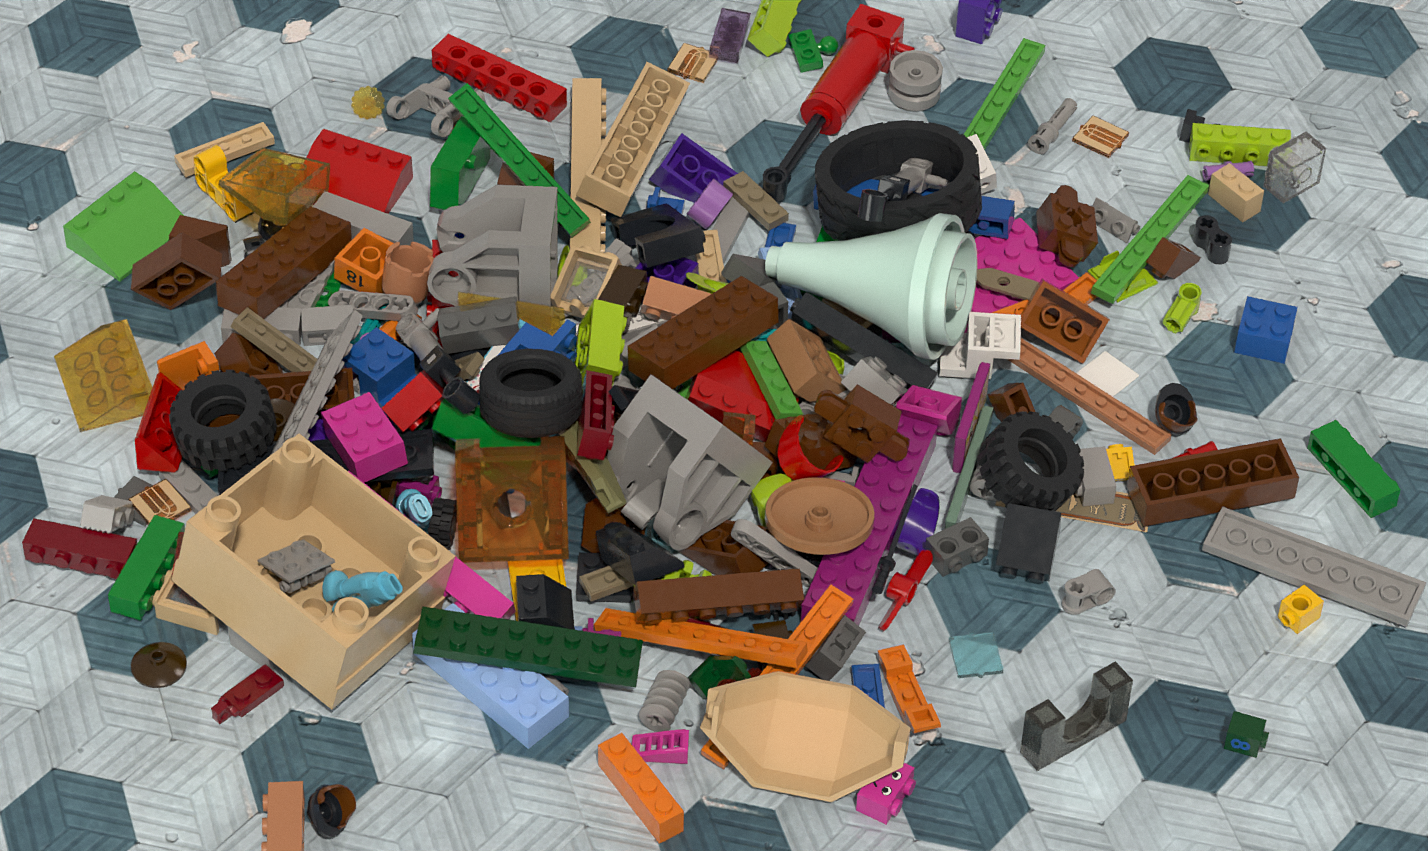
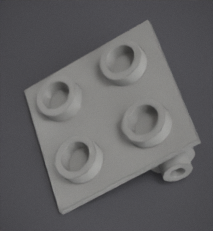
(298, 565)

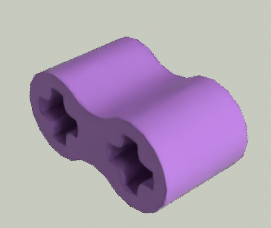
(709, 203)

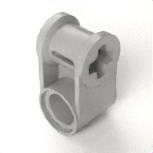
(1087, 592)

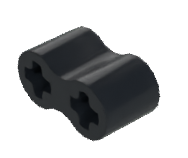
(1212, 239)

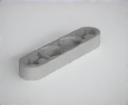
(398, 304)
(772, 550)

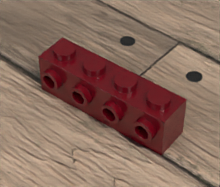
(596, 416)
(77, 548)

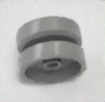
(915, 80)

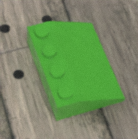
(122, 226)

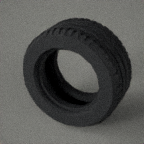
(530, 393)

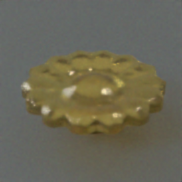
(367, 102)

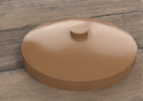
(819, 516)

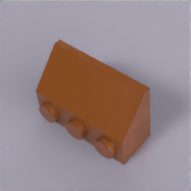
(1063, 320)

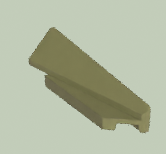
(595, 472)

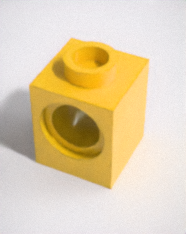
(1300, 609)

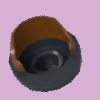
(1175, 409)
(331, 808)

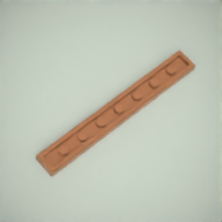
(1091, 398)

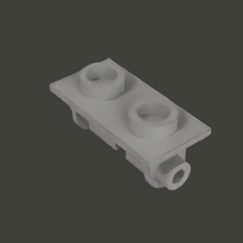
(1114, 220)

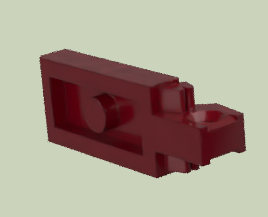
(247, 694)

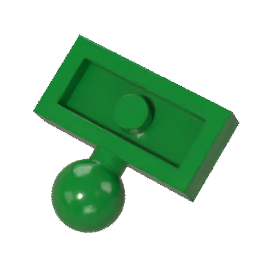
(808, 51)

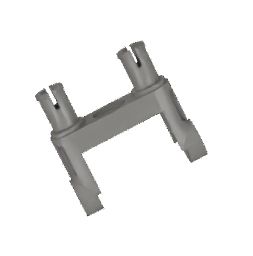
(429, 97)

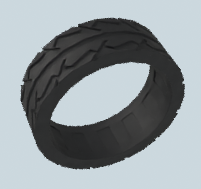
(881, 151)

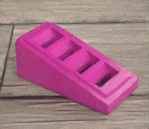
(668, 755)

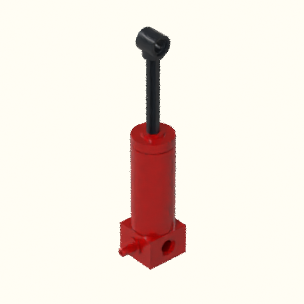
(869, 47)

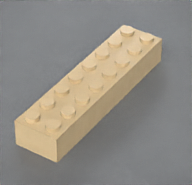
(633, 139)

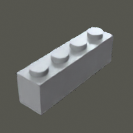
(362, 217)

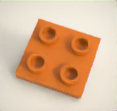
(188, 364)

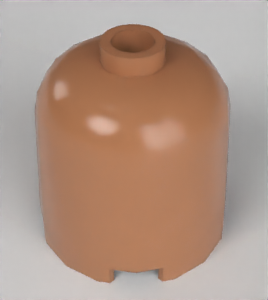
(407, 270)

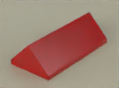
(155, 440)

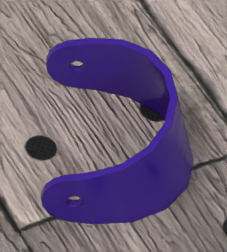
(920, 522)

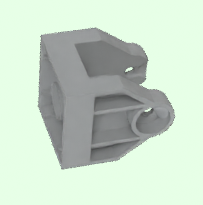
(505, 248)
(698, 459)

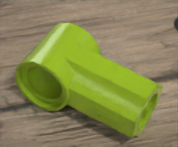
(1183, 307)

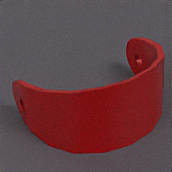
(794, 461)

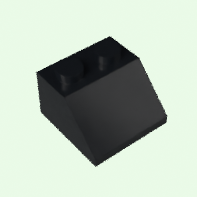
(544, 601)

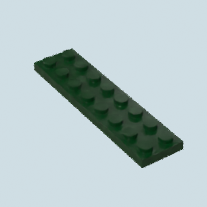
(528, 646)

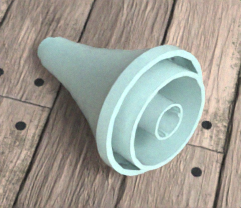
(905, 280)

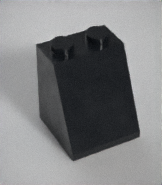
(1028, 543)

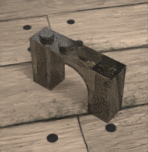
(1050, 736)

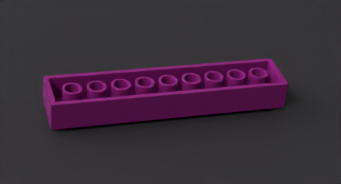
(888, 488)

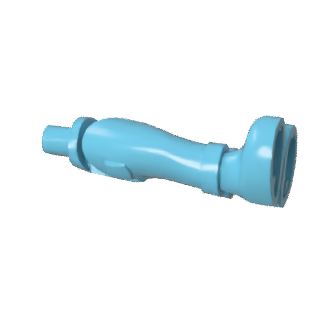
(415, 505)
(373, 587)

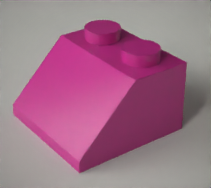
(931, 407)

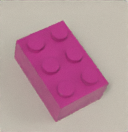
(364, 437)

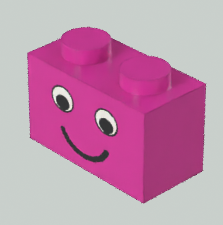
(885, 795)

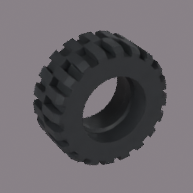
(1044, 443)
(228, 444)

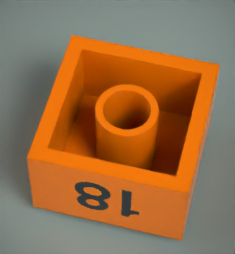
(362, 262)

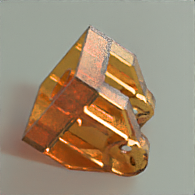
(490, 472)

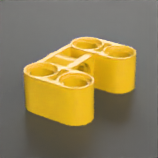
(209, 169)

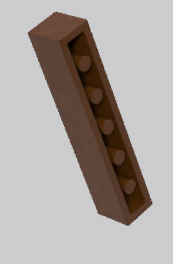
(718, 595)

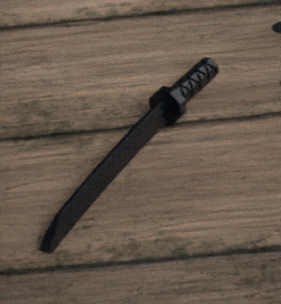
(886, 563)

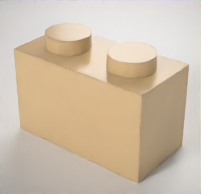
(1236, 192)

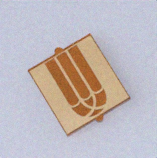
(692, 63)
(1100, 136)
(160, 500)

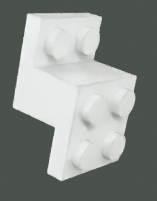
(986, 338)

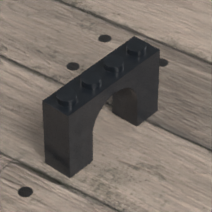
(659, 234)

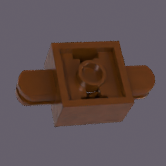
(1067, 226)
(865, 411)

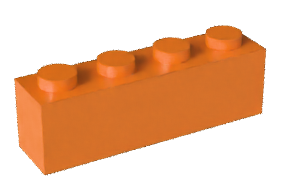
(640, 788)

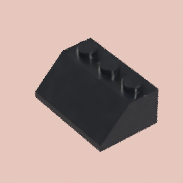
(634, 553)

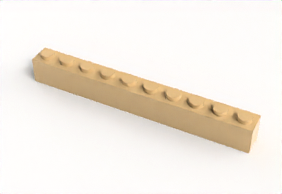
(586, 141)

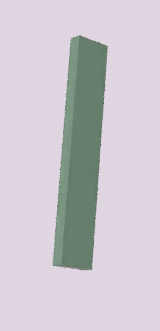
(962, 490)

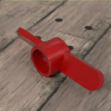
(903, 587)

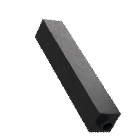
(858, 341)

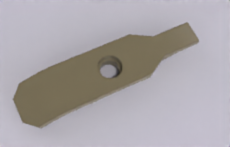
(1016, 285)

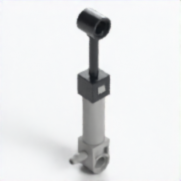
(913, 177)
(436, 361)

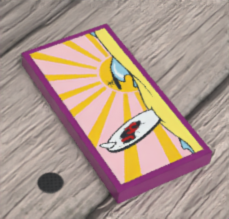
(971, 416)

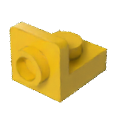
(1120, 460)

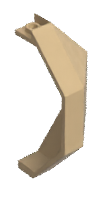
(804, 734)

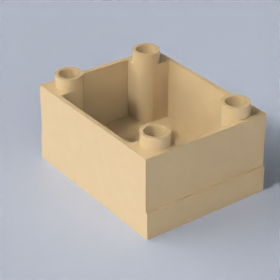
(311, 498)

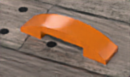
(906, 691)

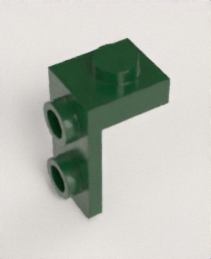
(716, 669)

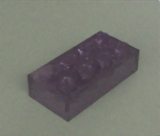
(729, 35)

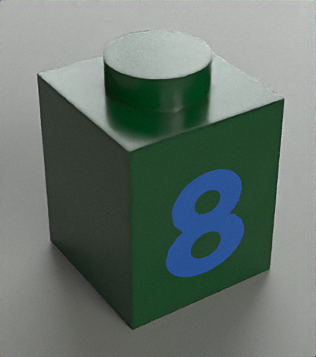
(1246, 734)

